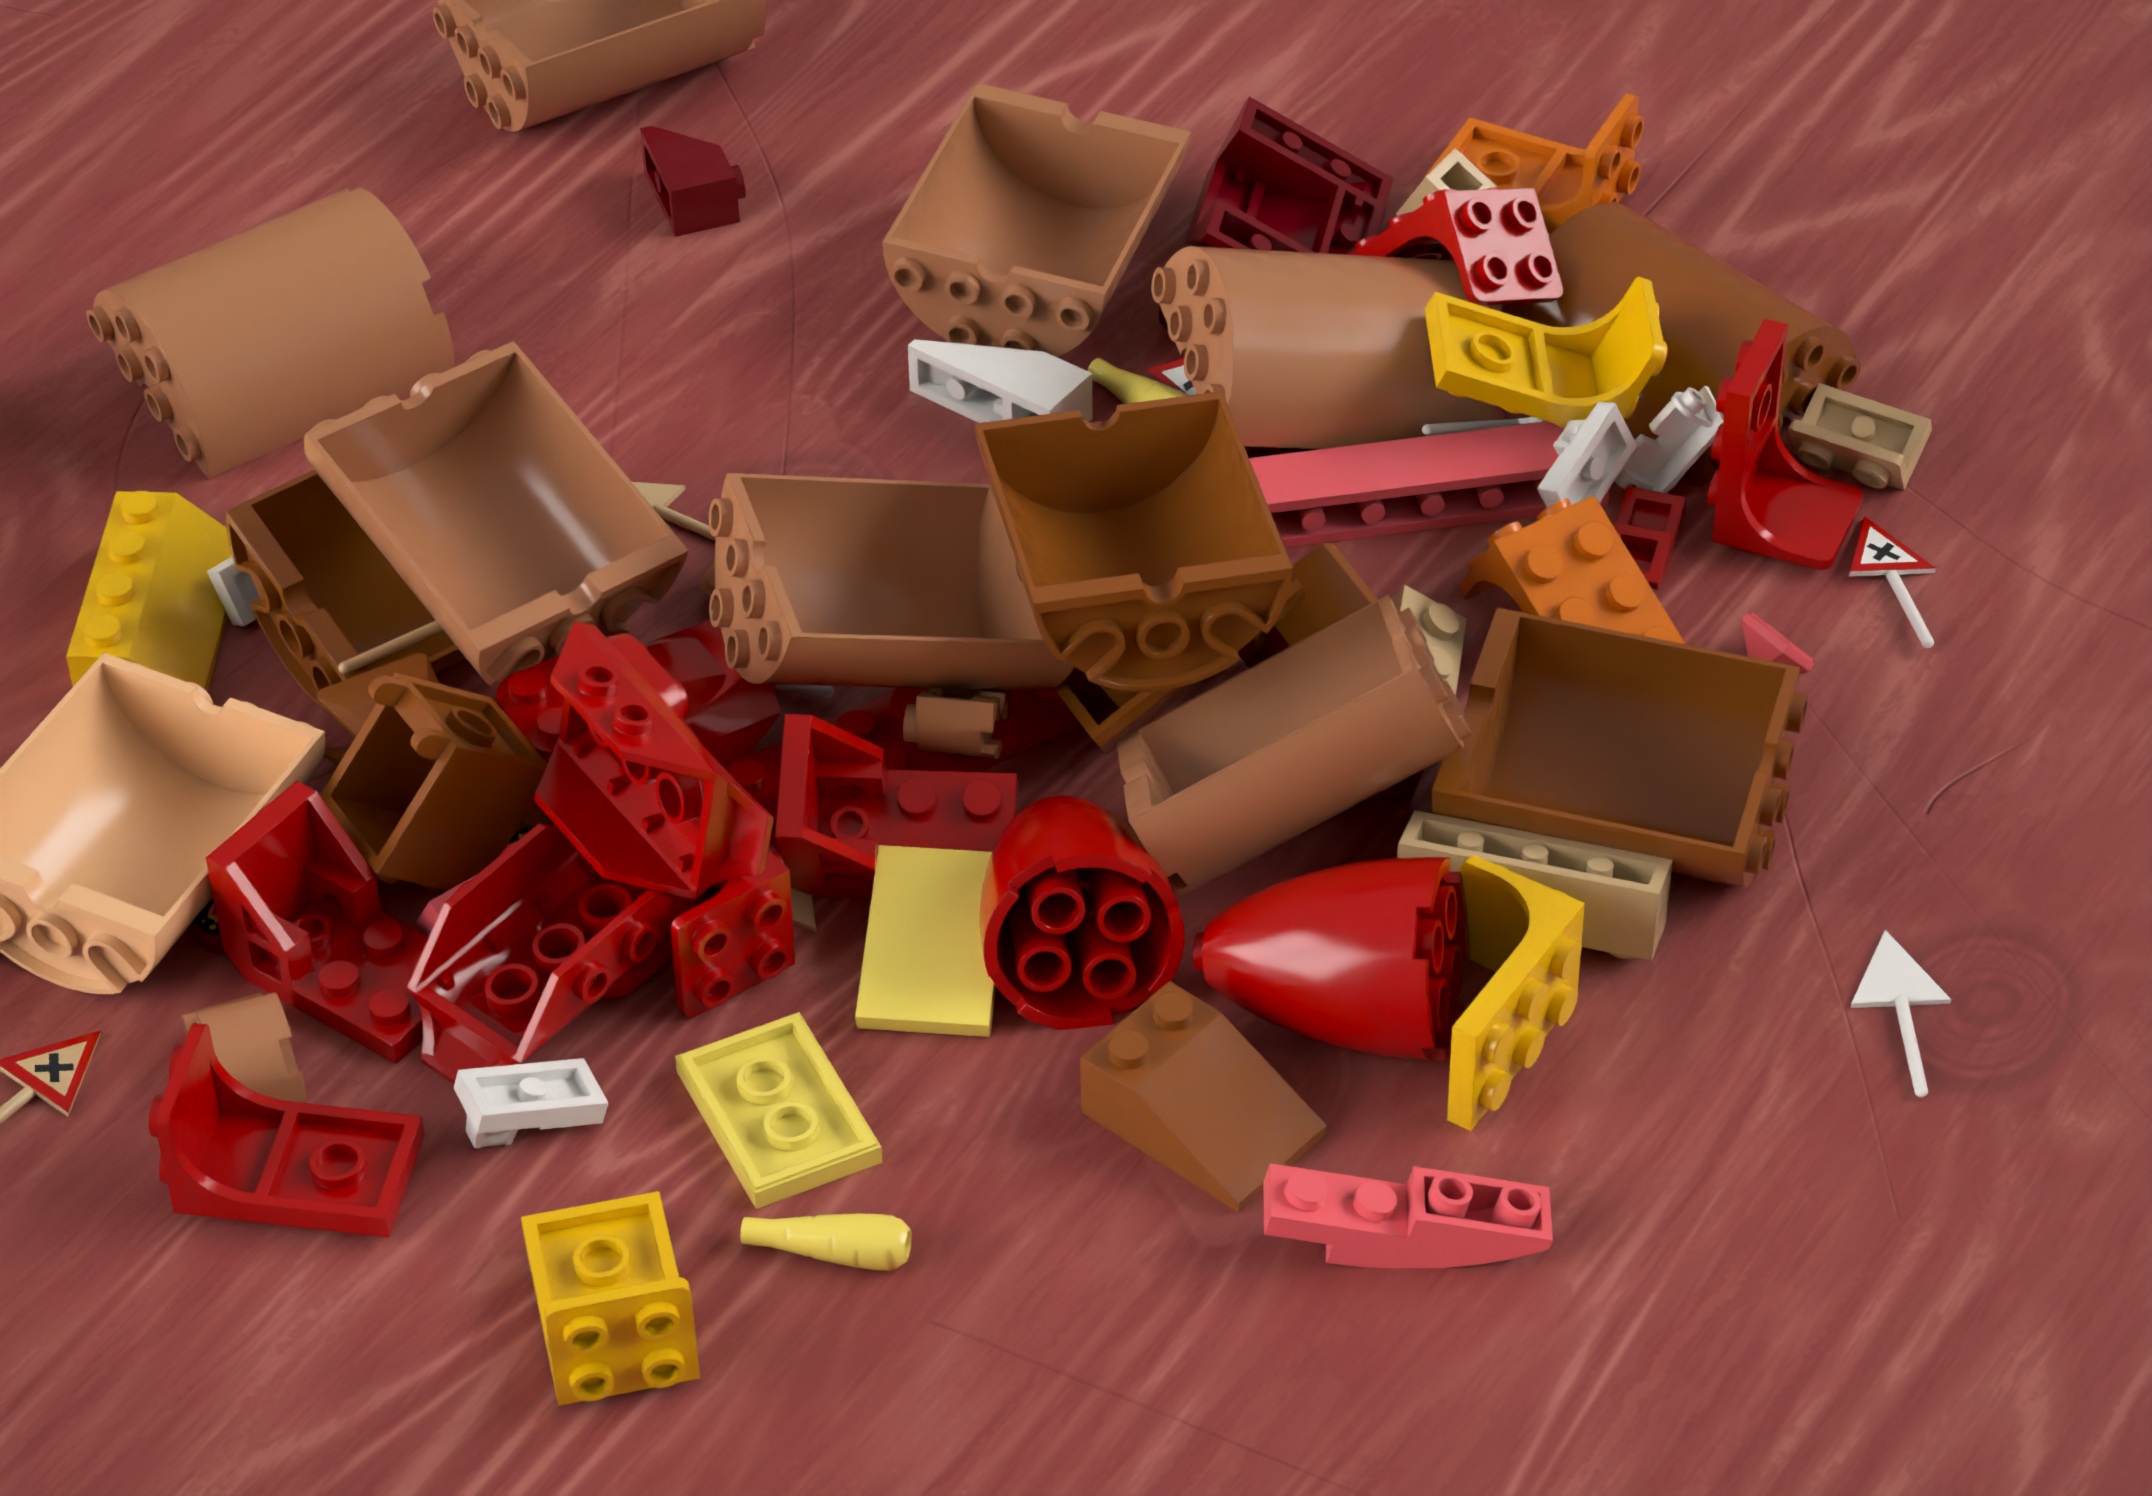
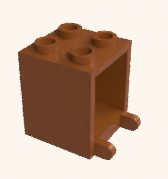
(433, 783)

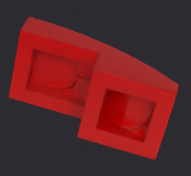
(1650, 529)

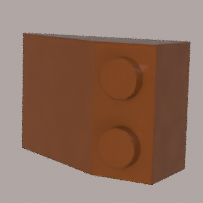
(1196, 1097)

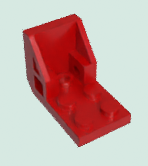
(845, 803)
(309, 924)

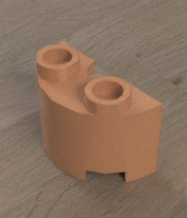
(956, 721)
(254, 1044)

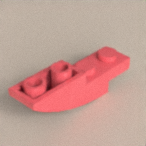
(1427, 1223)

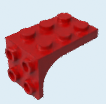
(1489, 234)
(1760, 491)
(734, 938)
(275, 1158)

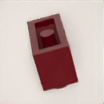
(691, 181)

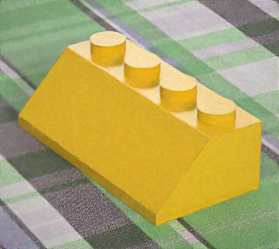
(153, 589)

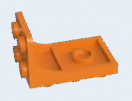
(1562, 175)
(1571, 571)

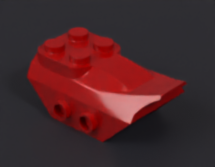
(722, 706)
(637, 781)
(532, 952)

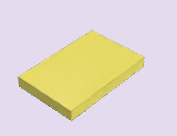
(925, 944)
(778, 1110)

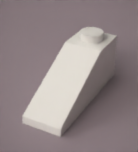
(997, 381)

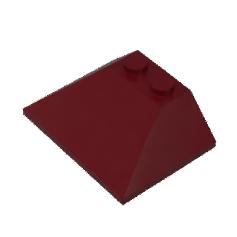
(1286, 190)

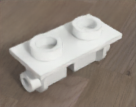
(1684, 433)

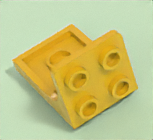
(1546, 368)
(1535, 949)
(611, 1298)

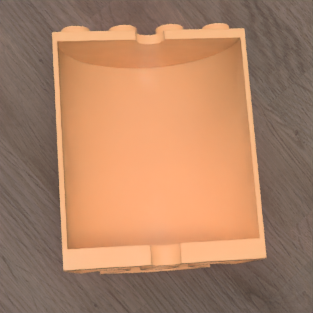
(117, 815)

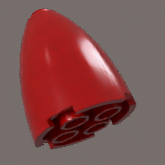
(1087, 873)
(1349, 955)

